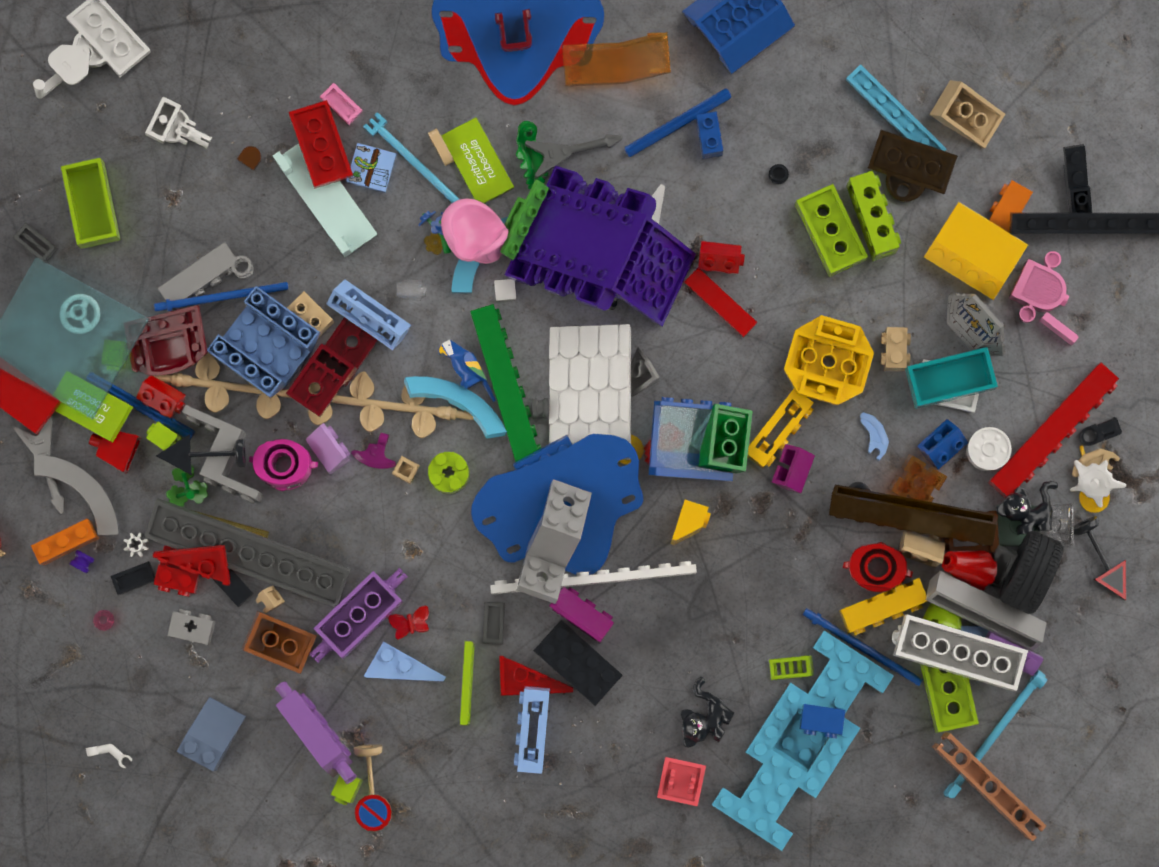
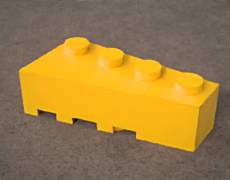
(883, 606)

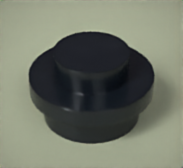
(778, 174)

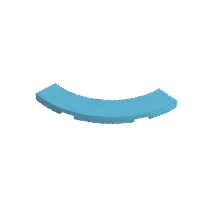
(465, 274)
(459, 397)

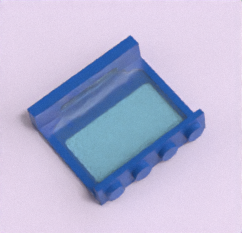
(678, 439)

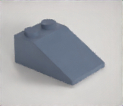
(211, 734)

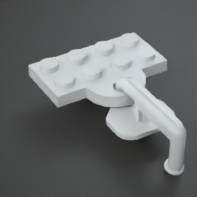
(104, 36)

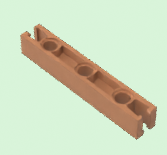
(999, 797)

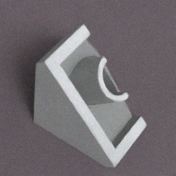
(642, 373)

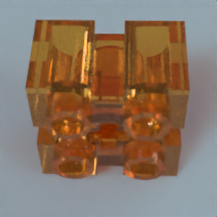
(914, 468)

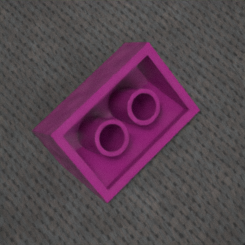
(582, 614)

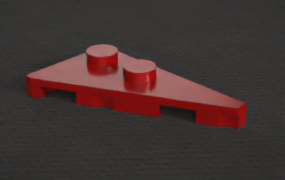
(206, 561)
(517, 676)

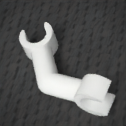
(91, 751)

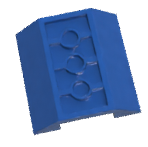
(739, 27)

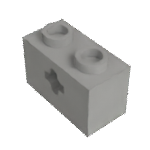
(201, 634)

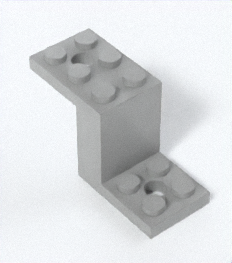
(217, 468)
(554, 541)

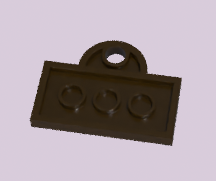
(911, 165)

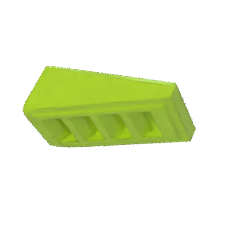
(809, 667)

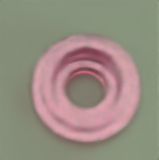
(110, 620)

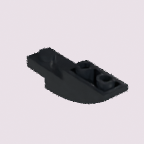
(1076, 179)

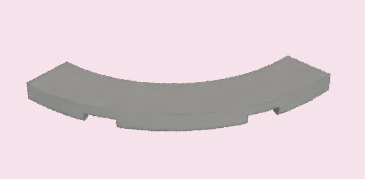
(85, 485)

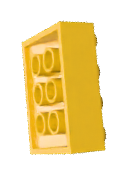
(976, 250)

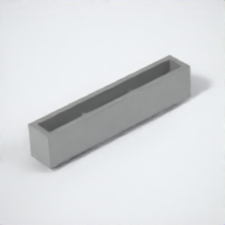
(985, 611)

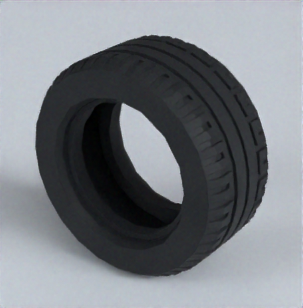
(1032, 572)

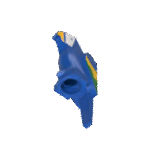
(465, 366)

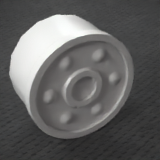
(989, 449)

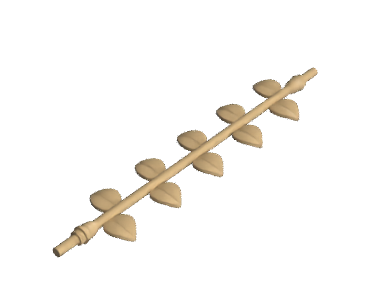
(360, 389)

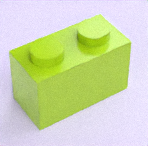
(162, 436)
(344, 792)

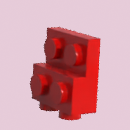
(172, 577)

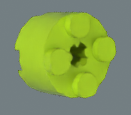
(442, 463)

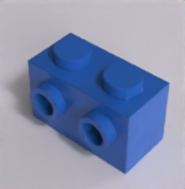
(942, 444)

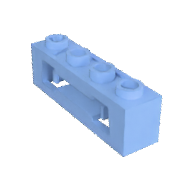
(368, 314)
(529, 763)

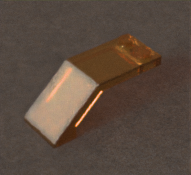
(616, 62)

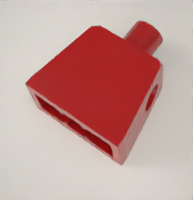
(120, 452)

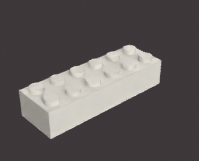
(960, 653)

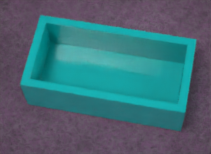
(951, 378)

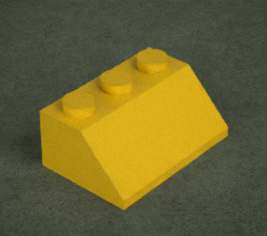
(691, 521)

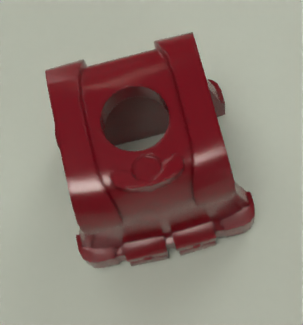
(515, 46)

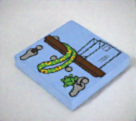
(371, 167)

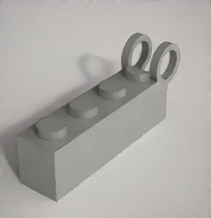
(205, 273)

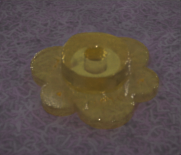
(435, 248)

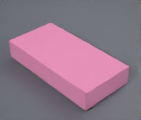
(341, 104)
(1059, 328)

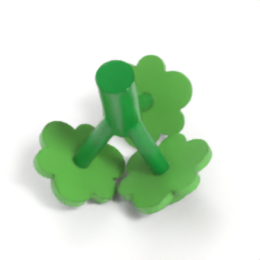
(180, 495)

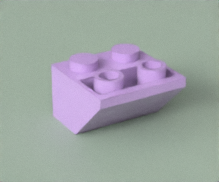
(327, 449)

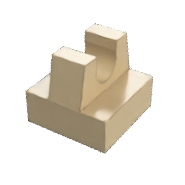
(270, 598)

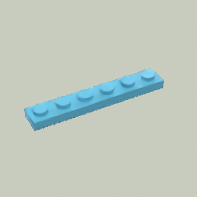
(890, 108)

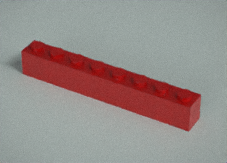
(1054, 430)

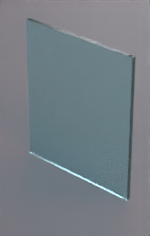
(66, 337)

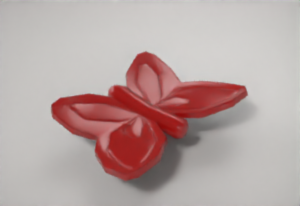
(411, 624)

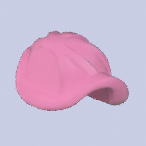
(473, 231)

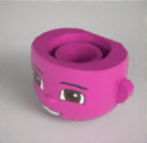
(269, 453)

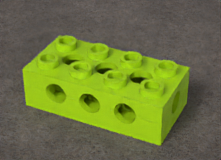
(869, 184)
(838, 218)
(939, 699)

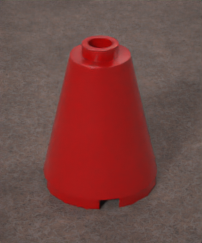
(971, 566)

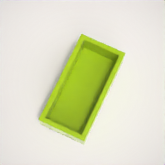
(90, 203)

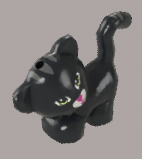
(1018, 508)
(697, 726)

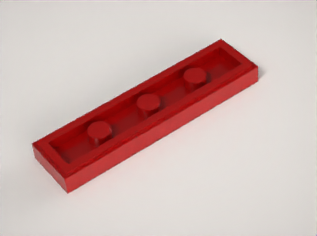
(720, 302)

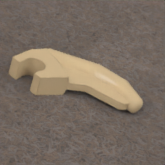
(1097, 457)

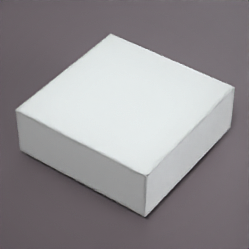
(505, 290)

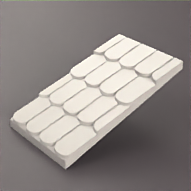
(590, 382)

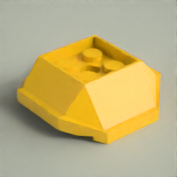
(831, 339)

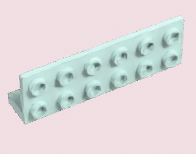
(328, 203)

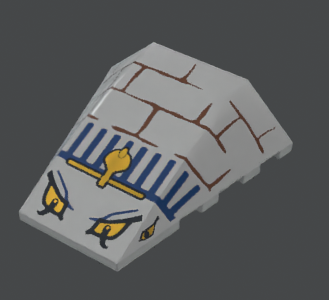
(975, 323)

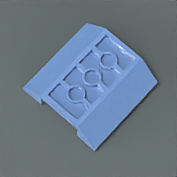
(265, 343)

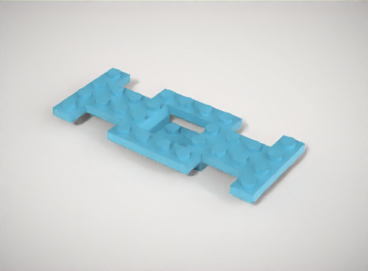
(789, 752)

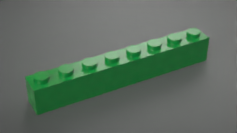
(504, 381)

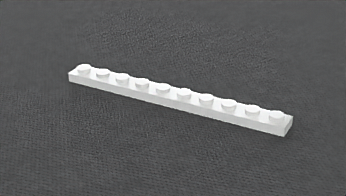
(604, 576)

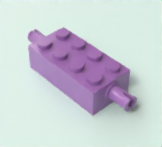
(358, 615)
(315, 733)

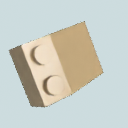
(967, 113)
(922, 548)

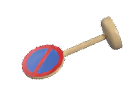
(373, 810)

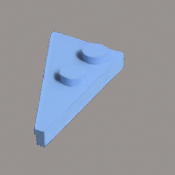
(394, 664)

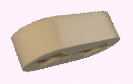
(440, 147)

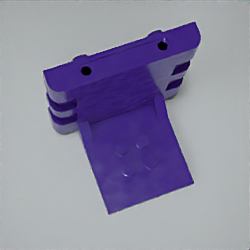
(602, 248)

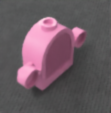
(1039, 287)

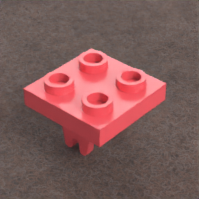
(681, 781)

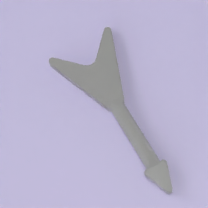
(42, 446)

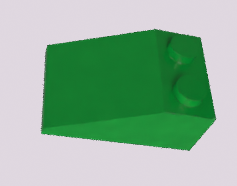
(726, 439)

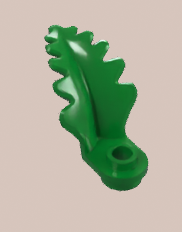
(531, 159)

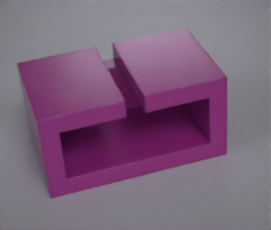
(799, 463)

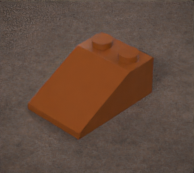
(278, 642)

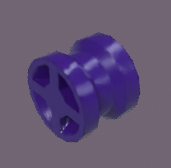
(81, 561)

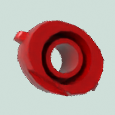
(865, 554)

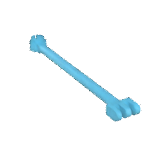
(379, 128)
(1037, 681)

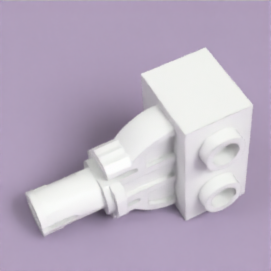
(171, 124)

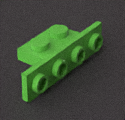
(522, 217)

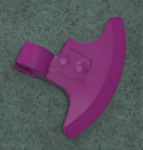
(374, 455)

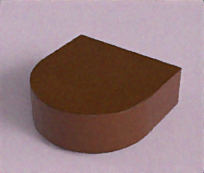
(250, 157)

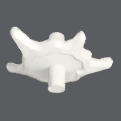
(1095, 481)

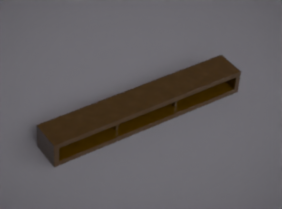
(913, 515)

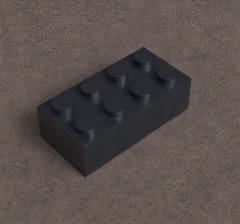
(578, 663)

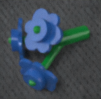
(436, 228)

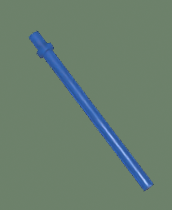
(169, 305)
(817, 619)

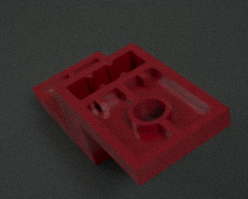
(332, 367)

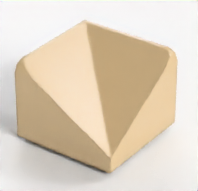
(405, 470)

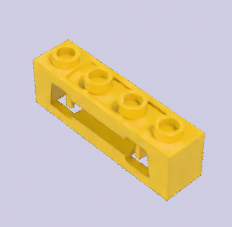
(799, 402)

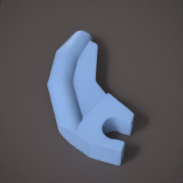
(877, 433)

